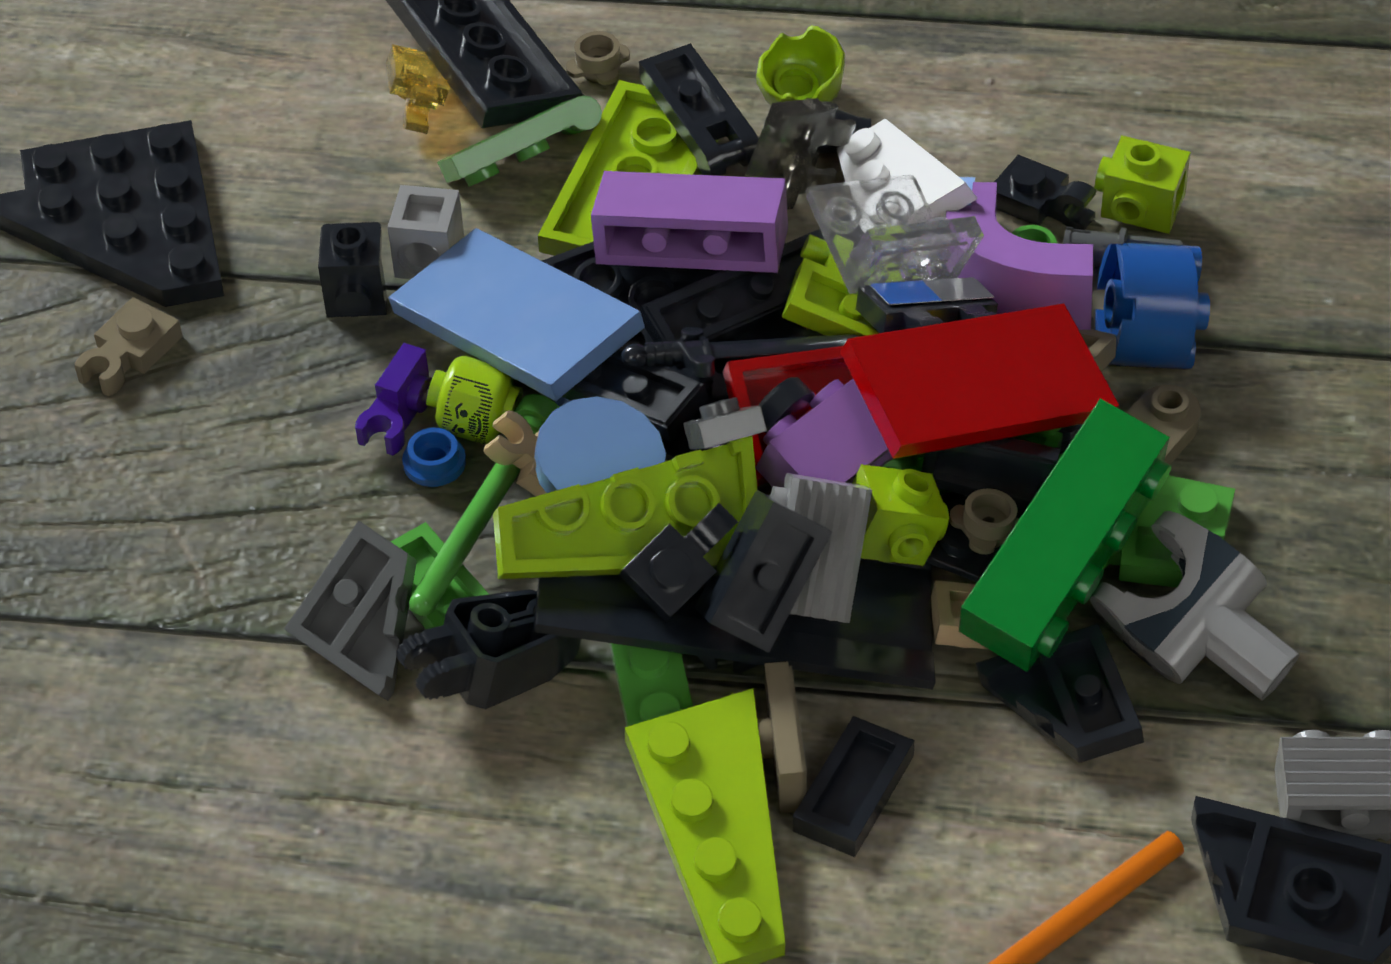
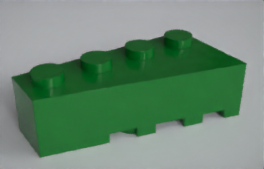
(1066, 536)

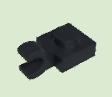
(1038, 191)
(674, 565)

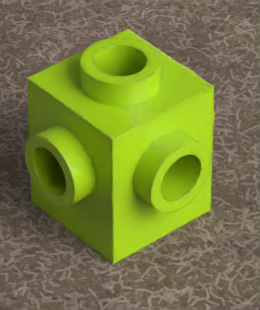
(1143, 183)
(903, 515)

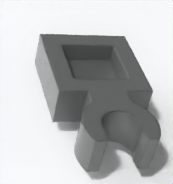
(723, 423)

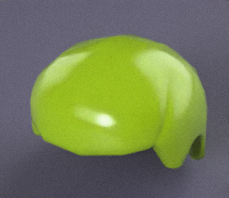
(802, 67)

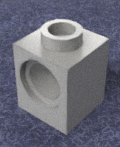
(423, 227)

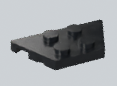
(1296, 885)

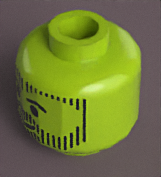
(472, 398)

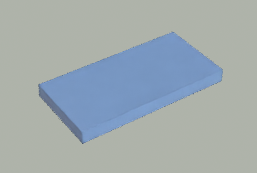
(517, 313)

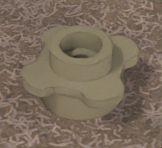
(597, 58)
(985, 519)

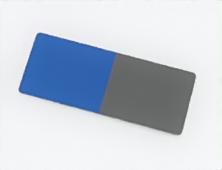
(931, 290)

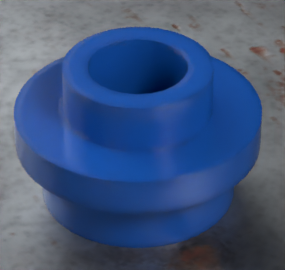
(433, 457)

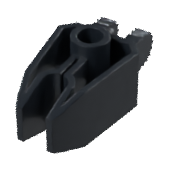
(486, 650)

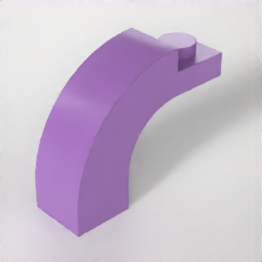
(1024, 271)

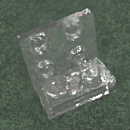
(888, 233)

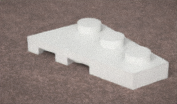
(889, 153)

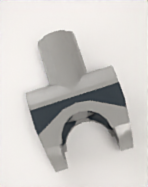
(1201, 614)

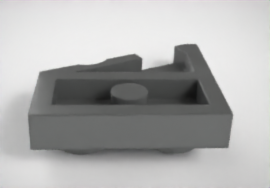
(360, 609)

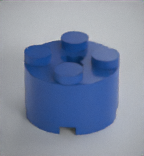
(1152, 303)

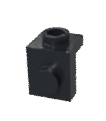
(352, 270)

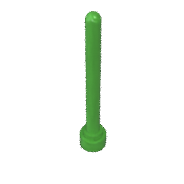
(535, 411)

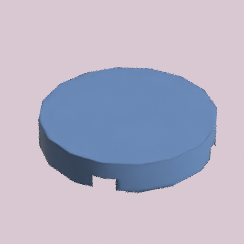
(593, 441)

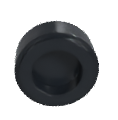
(786, 398)

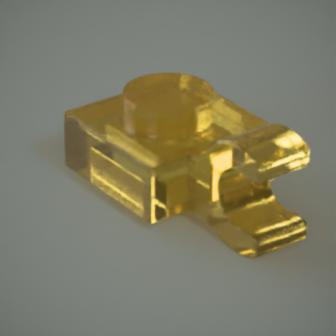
(416, 81)

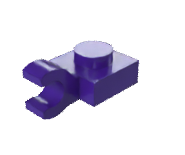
(400, 395)

